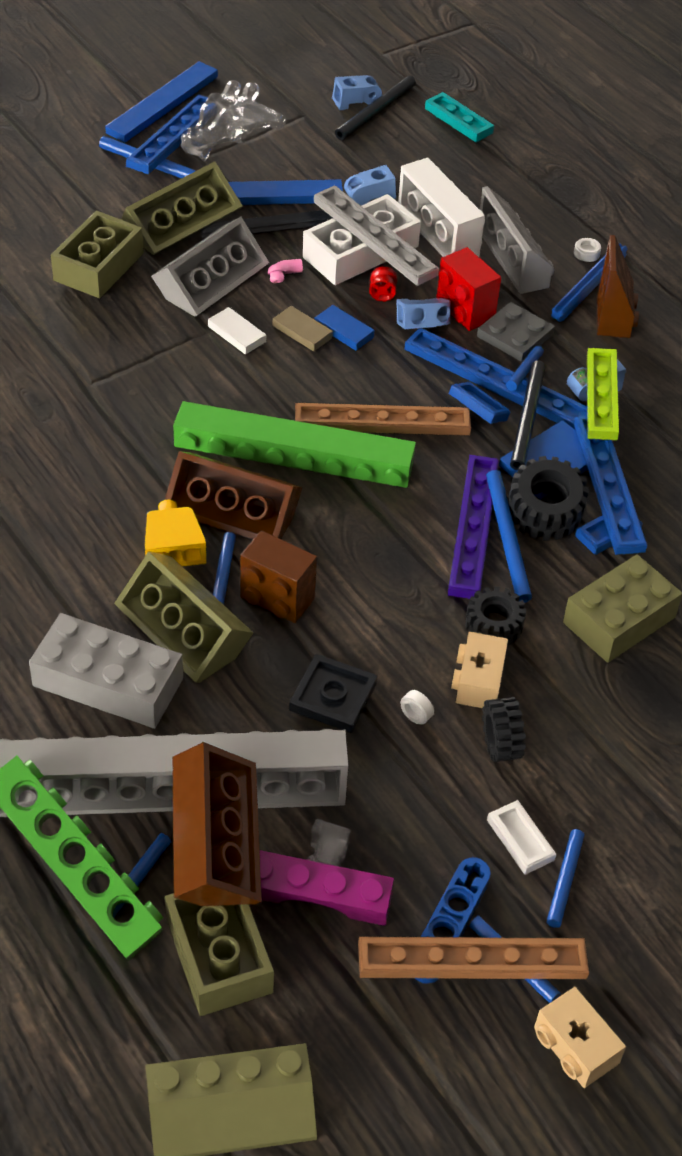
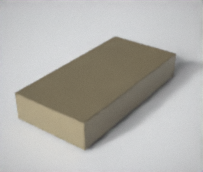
(302, 328)

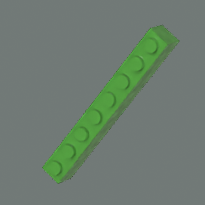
(294, 444)

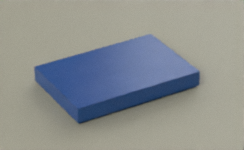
(556, 441)

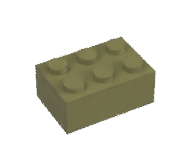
(97, 254)
(622, 608)
(219, 953)

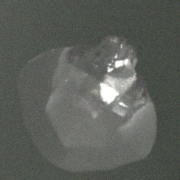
(227, 117)

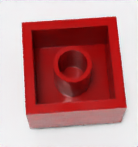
(470, 288)

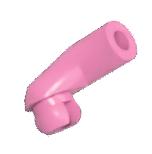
(284, 267)

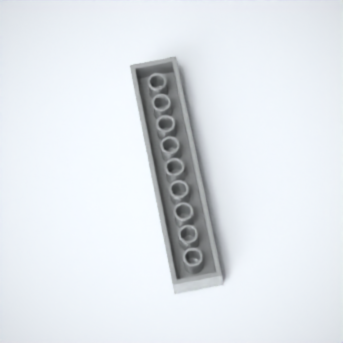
(137, 771)

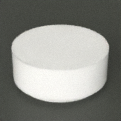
(587, 249)
(417, 707)

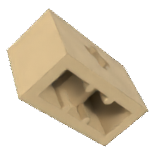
(481, 669)
(579, 1037)

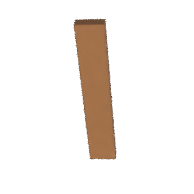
(387, 418)
(473, 958)

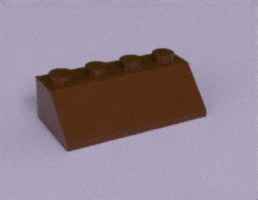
(232, 496)
(215, 828)

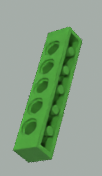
(127, 936)

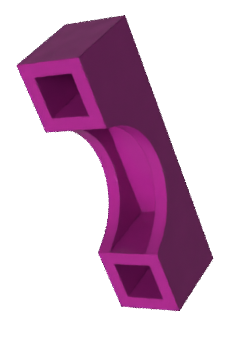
(349, 891)

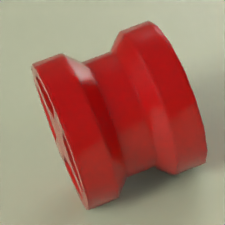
(387, 288)

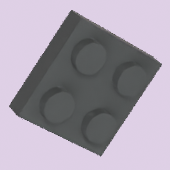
(515, 331)

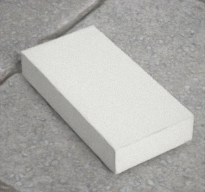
(237, 330)
(521, 837)

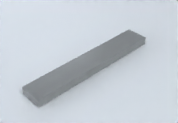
(376, 235)

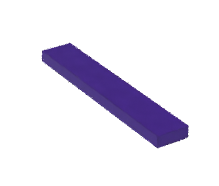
(472, 529)

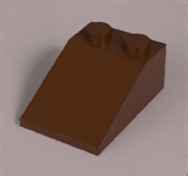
(616, 295)

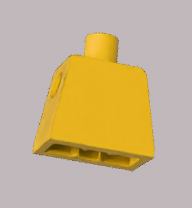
(175, 534)

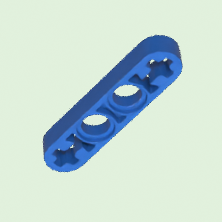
(454, 920)

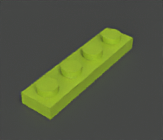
(602, 394)

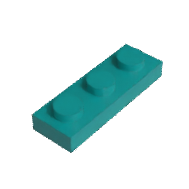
(459, 117)

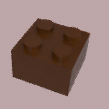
(278, 576)

